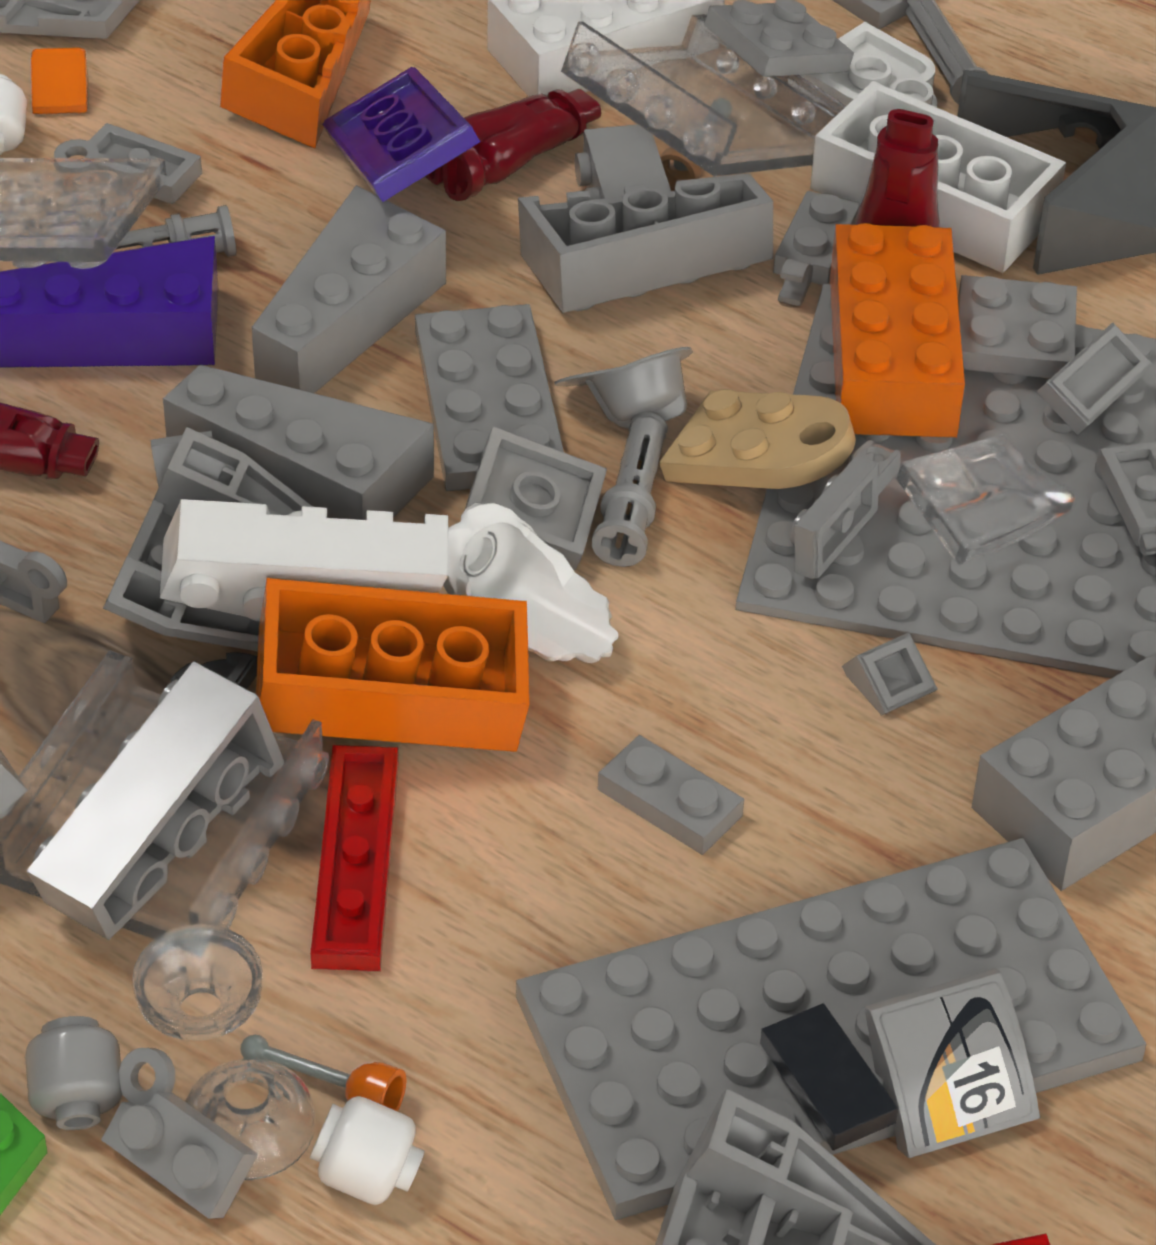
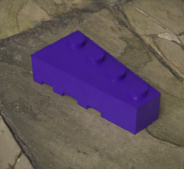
(129, 311)

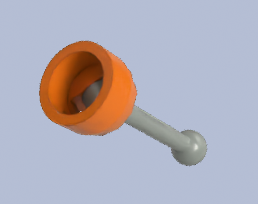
(371, 1080)

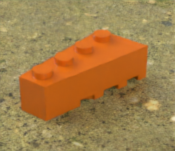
(293, 65)

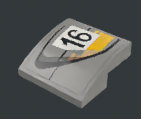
(952, 1062)

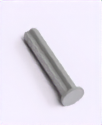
(942, 42)

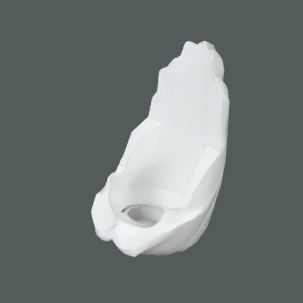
(503, 558)

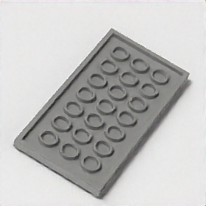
(669, 1025)

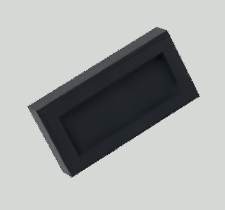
(828, 1076)

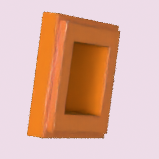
(59, 80)

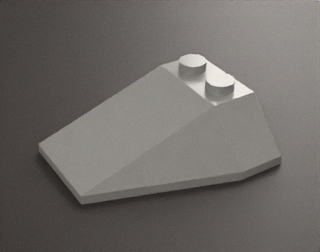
(205, 472)
(773, 1184)

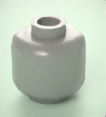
(73, 1072)

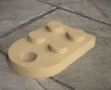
(760, 441)

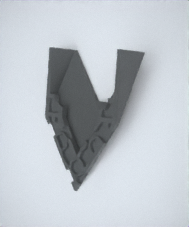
(1105, 204)

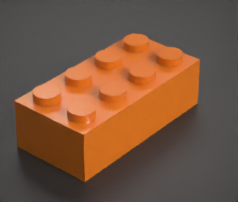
(897, 330)
(393, 664)

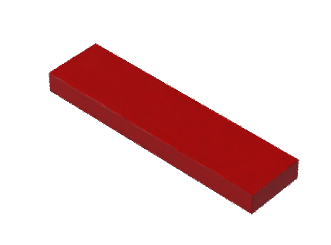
(355, 859)

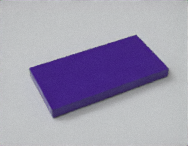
(400, 133)

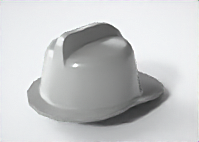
(641, 386)

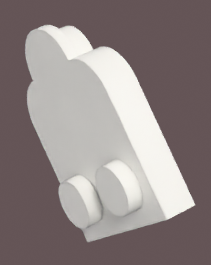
(881, 60)

